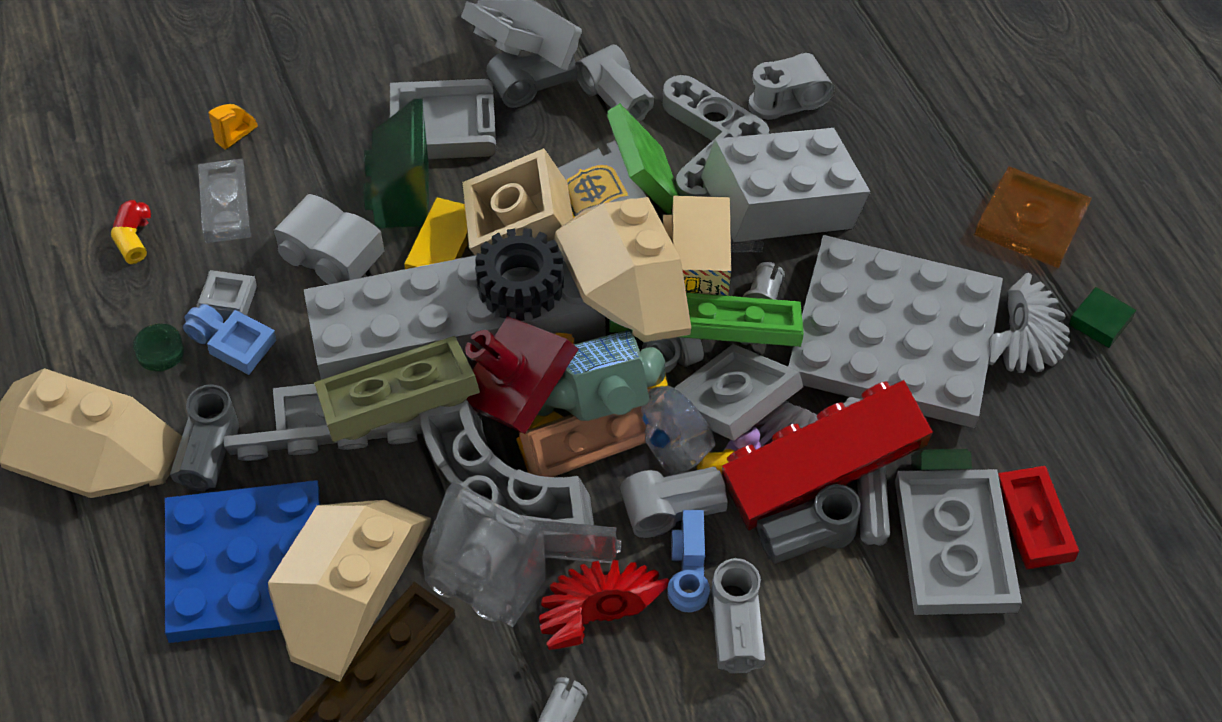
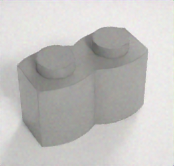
(328, 240)

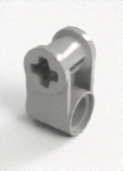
(792, 83)

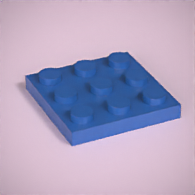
(223, 555)

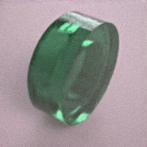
(158, 347)

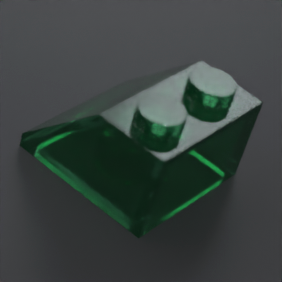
(399, 170)

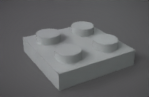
(739, 390)

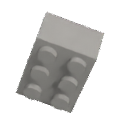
(785, 183)

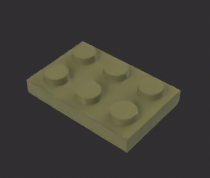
(396, 389)

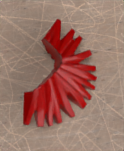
(596, 598)

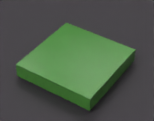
(643, 158)

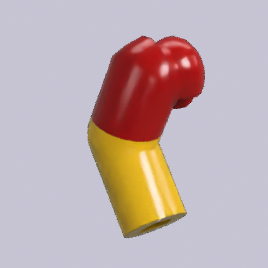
(128, 218)

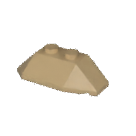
(627, 268)
(82, 436)
(341, 578)

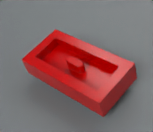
(1037, 518)

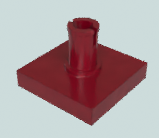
(517, 371)

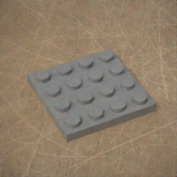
(896, 320)

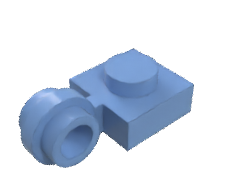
(236, 341)
(689, 548)

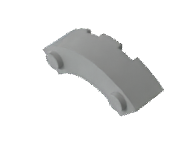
(463, 455)

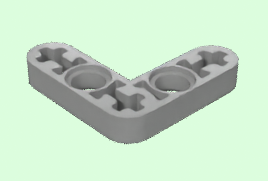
(679, 98)

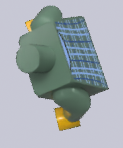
(606, 378)

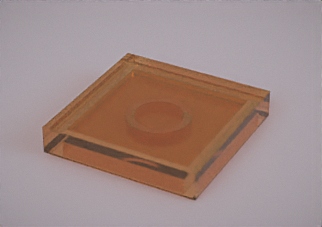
(1033, 216)

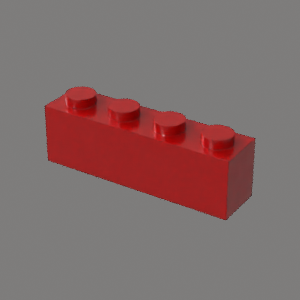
(827, 452)

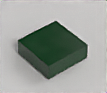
(1102, 317)
(941, 459)

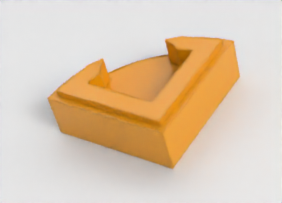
(230, 124)

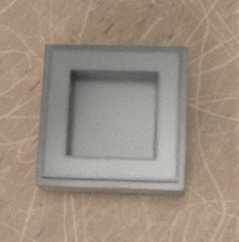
(228, 292)

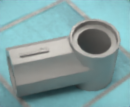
(610, 77)
(659, 501)
(737, 618)

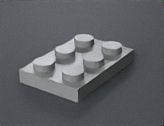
(957, 542)

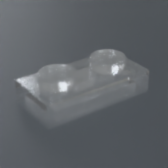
(224, 201)

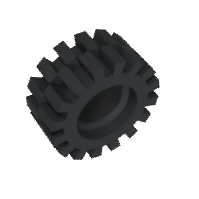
(514, 253)

